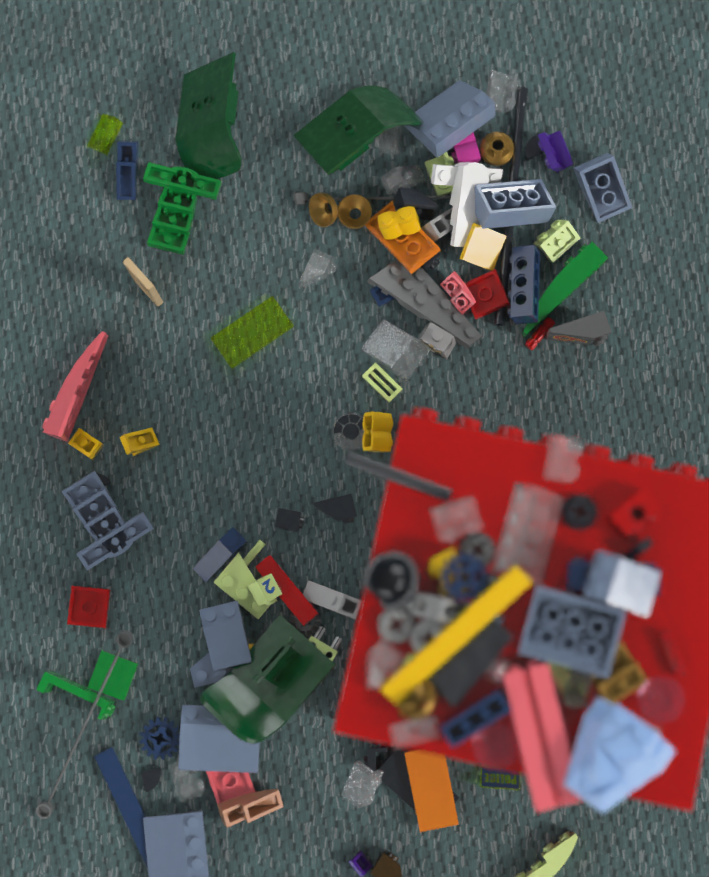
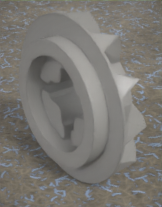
(421, 630)
(393, 635)

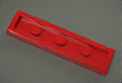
(290, 593)

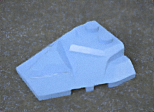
(613, 755)

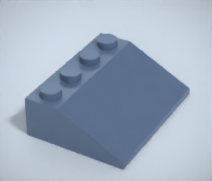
(452, 117)
(571, 630)
(211, 746)
(176, 845)

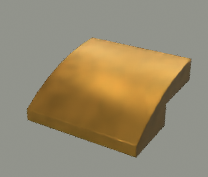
(622, 678)

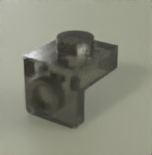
(577, 687)

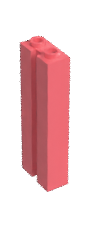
(539, 734)

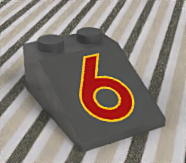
(586, 330)

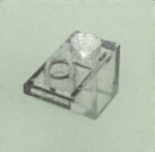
(381, 661)

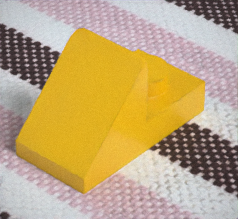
(139, 441)
(86, 444)

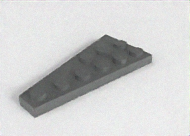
(425, 299)

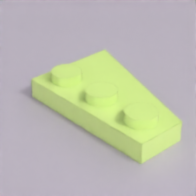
(235, 582)

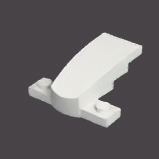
(463, 178)

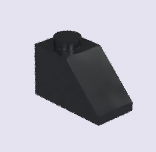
(423, 205)
(338, 508)

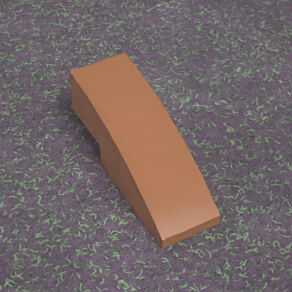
(249, 806)

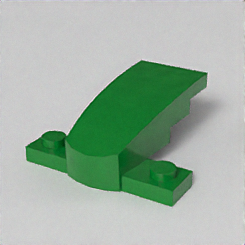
(176, 204)

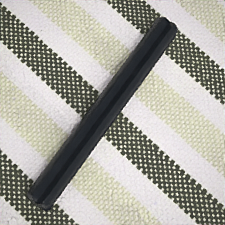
(398, 476)

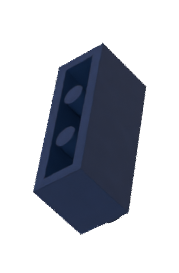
(475, 718)

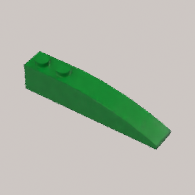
(575, 273)

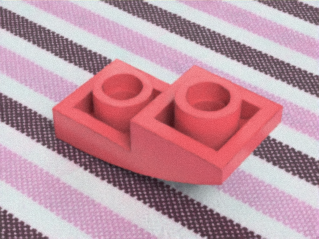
(459, 292)

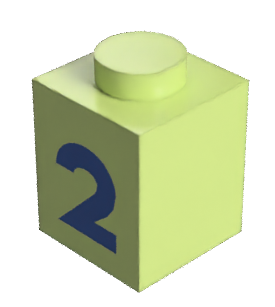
(265, 590)

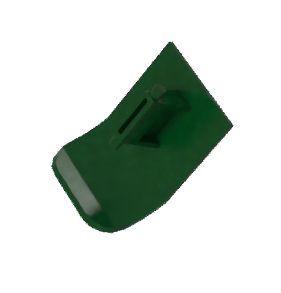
(206, 119)
(352, 124)
(265, 693)

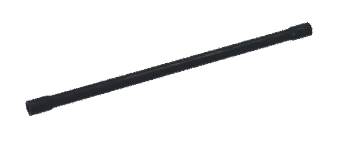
(521, 102)

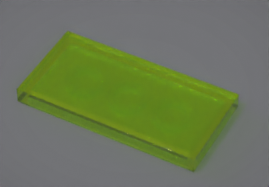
(252, 332)

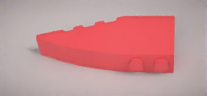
(73, 392)

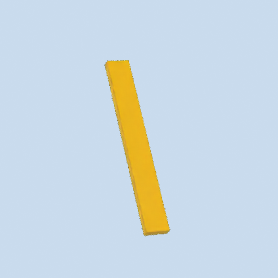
(456, 634)

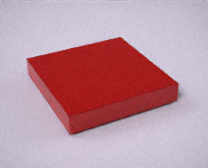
(487, 293)
(88, 606)

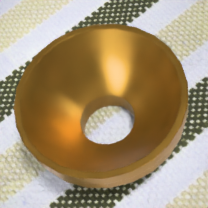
(493, 156)
(354, 202)
(319, 210)
(411, 704)

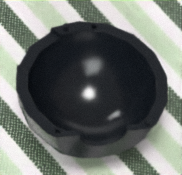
(392, 579)

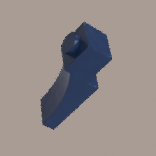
(126, 169)

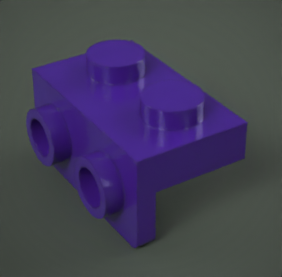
(556, 151)

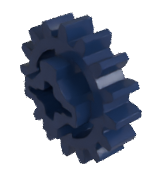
(457, 585)
(157, 751)

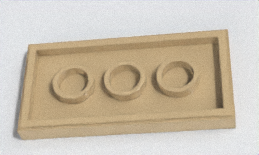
(143, 282)

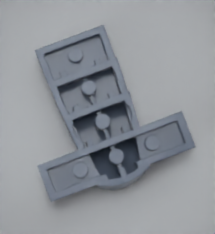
(102, 520)

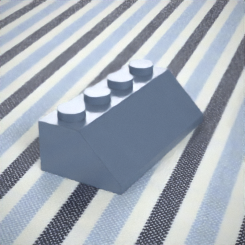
(513, 203)

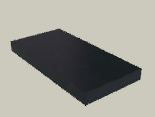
(468, 664)
(397, 778)

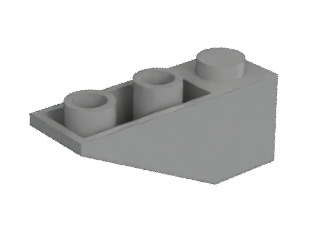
(332, 600)

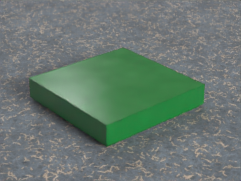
(119, 679)

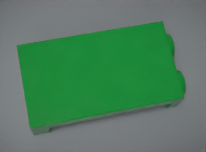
(51, 678)

